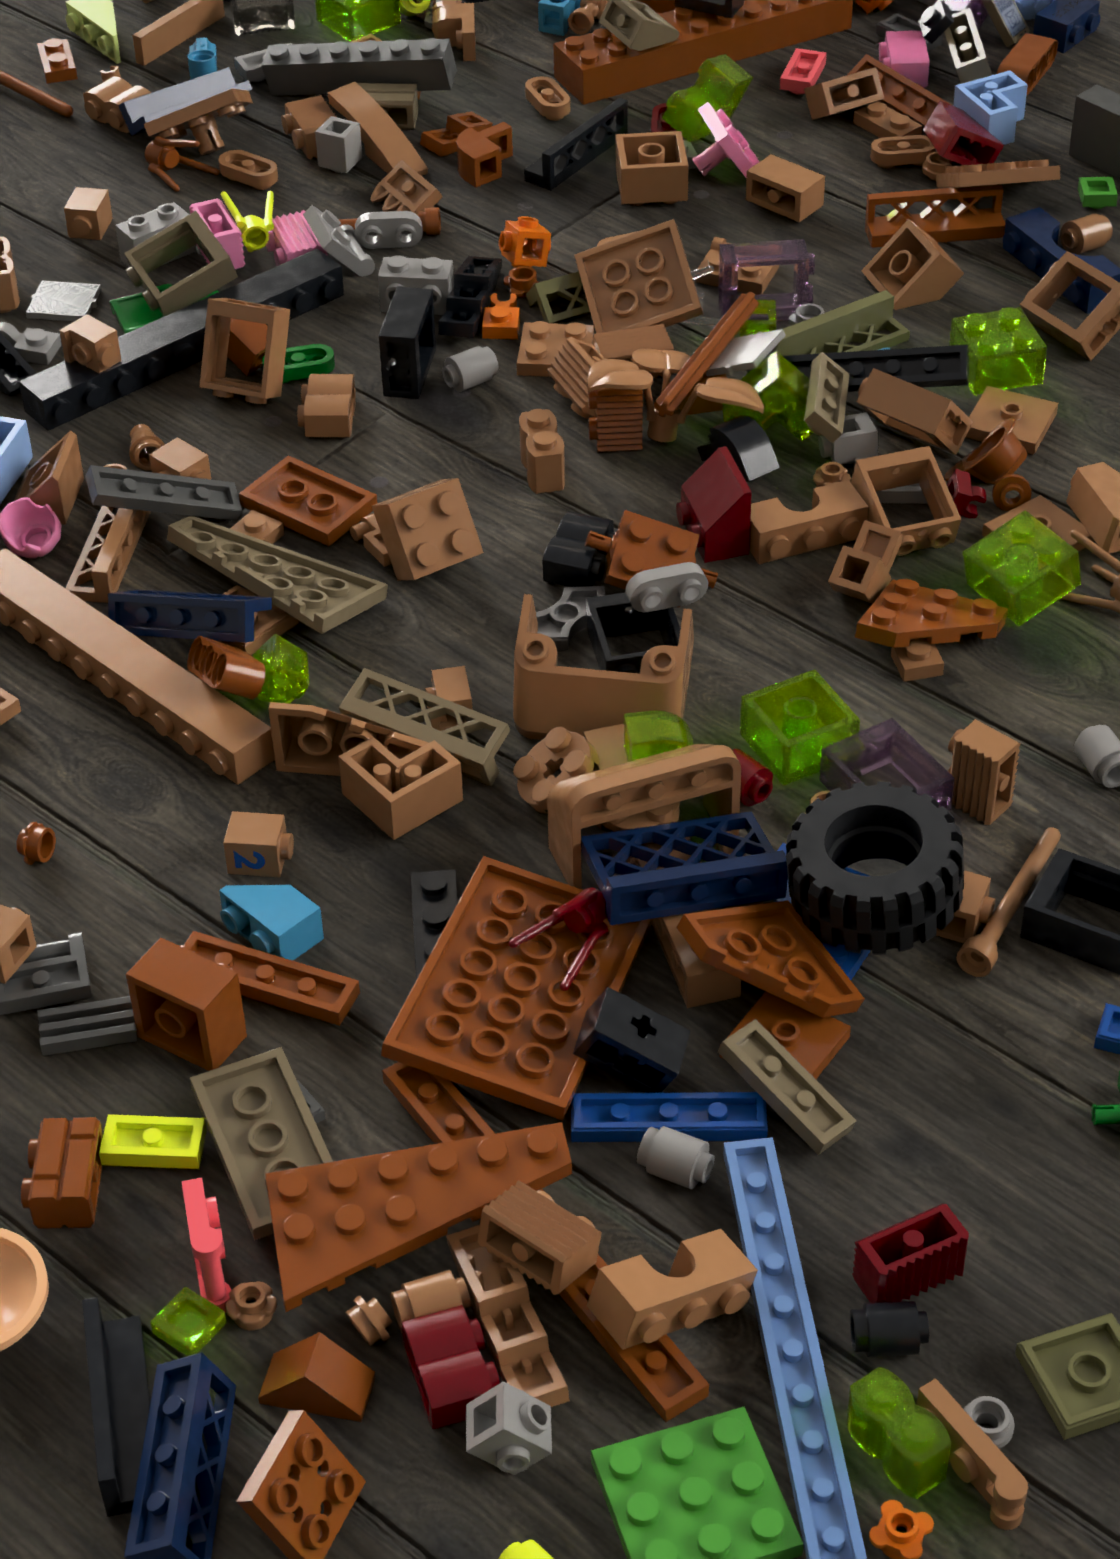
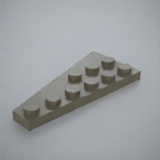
(298, 584)

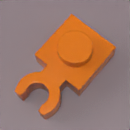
(501, 319)

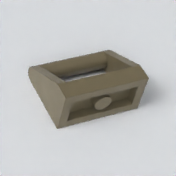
(637, 24)

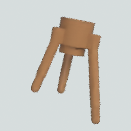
(1115, 579)

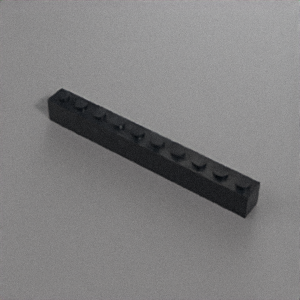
(174, 341)

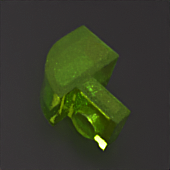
(654, 733)

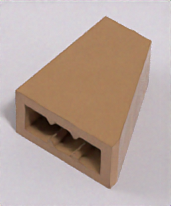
(1096, 503)

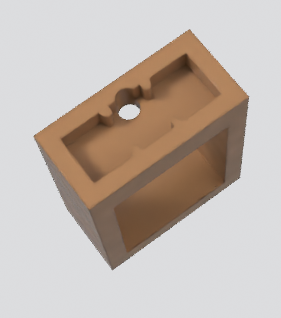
(1096, 328)
(216, 349)
(914, 411)
(906, 469)

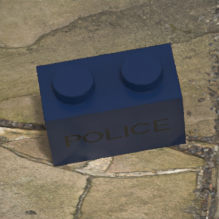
(1067, 21)

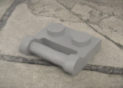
(339, 241)

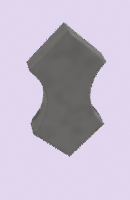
(567, 615)

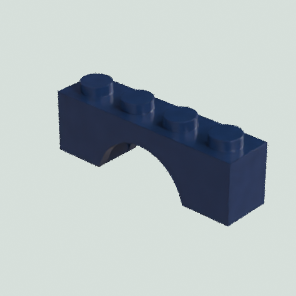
(1034, 241)

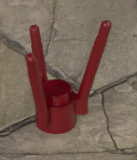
(581, 915)

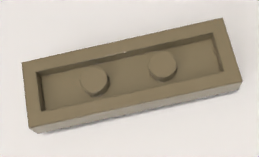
(826, 398)
(787, 1086)

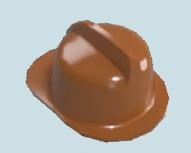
(995, 456)

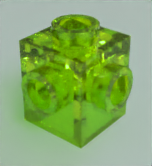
(285, 670)

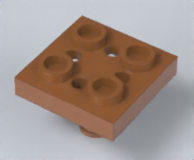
(290, 1485)

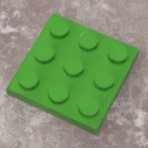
(697, 1493)

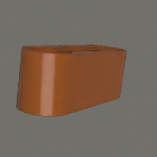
(1030, 58)
(226, 667)

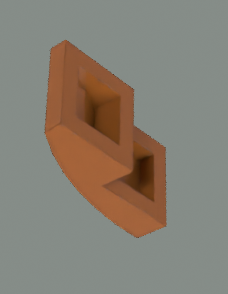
(444, 140)

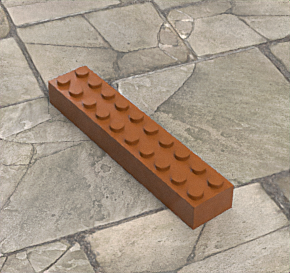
(603, 66)

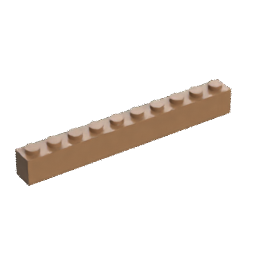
(133, 672)

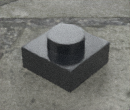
(935, 21)

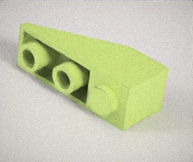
(95, 24)

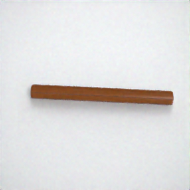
(706, 354)

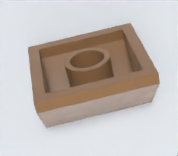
(55, 478)

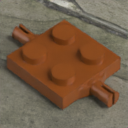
(645, 545)

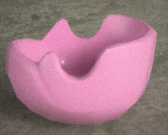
(29, 528)

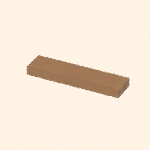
(175, 28)

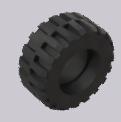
(883, 909)

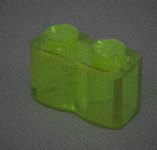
(898, 1432)

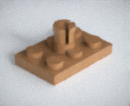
(201, 119)

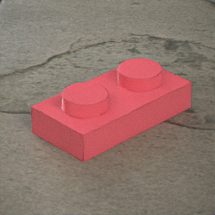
(802, 70)

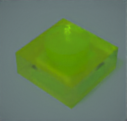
(188, 1322)

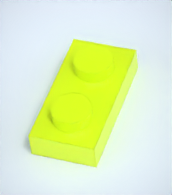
(153, 1141)

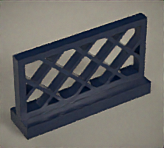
(684, 884)

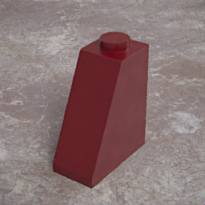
(961, 137)

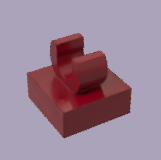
(963, 493)

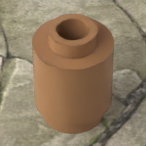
(1086, 233)
(429, 1296)

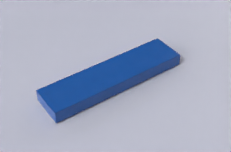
(697, 1114)

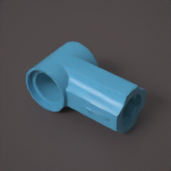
(202, 58)

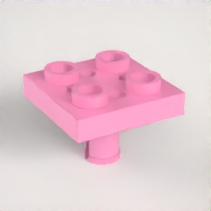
(728, 143)

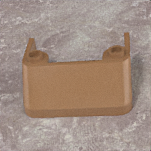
(591, 698)
(639, 788)

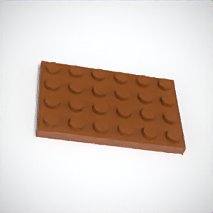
(498, 1011)

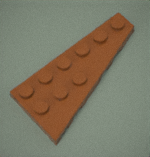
(387, 1204)

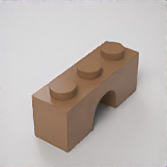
(782, 533)
(643, 1305)

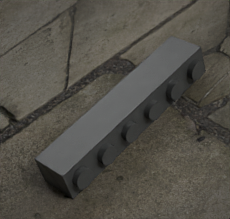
(328, 66)

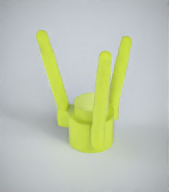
(252, 227)

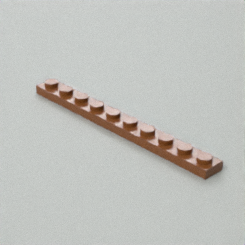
(655, 1368)

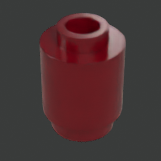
(755, 779)

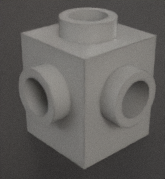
(508, 1428)

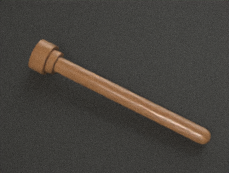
(980, 952)

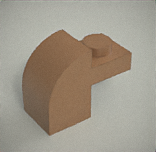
(866, 567)

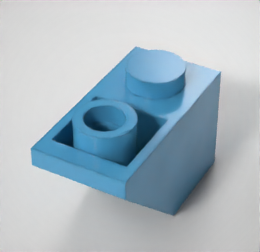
(272, 918)

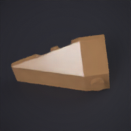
(313, 738)

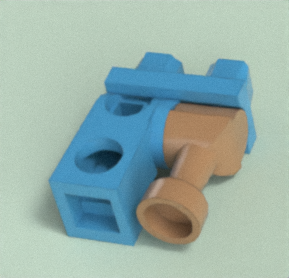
(579, 14)

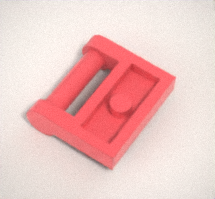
(206, 1242)

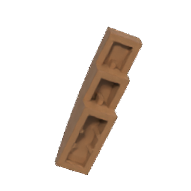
(381, 136)
(508, 1320)

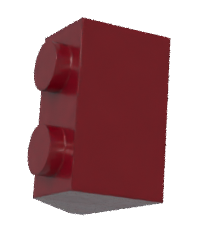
(717, 508)

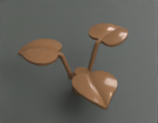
(626, 375)

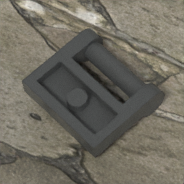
(48, 977)

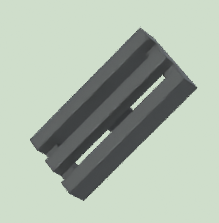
(86, 1019)

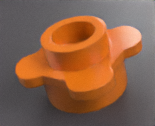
(898, 1544)

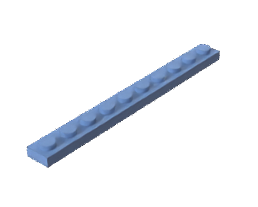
(793, 1355)

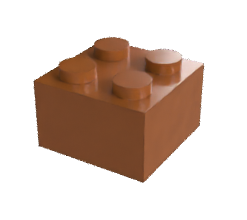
(187, 1004)

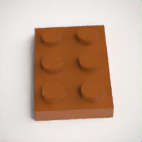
(308, 500)

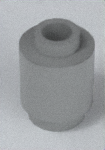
(470, 368)
(1100, 754)
(675, 1156)

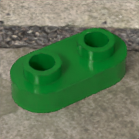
(307, 360)

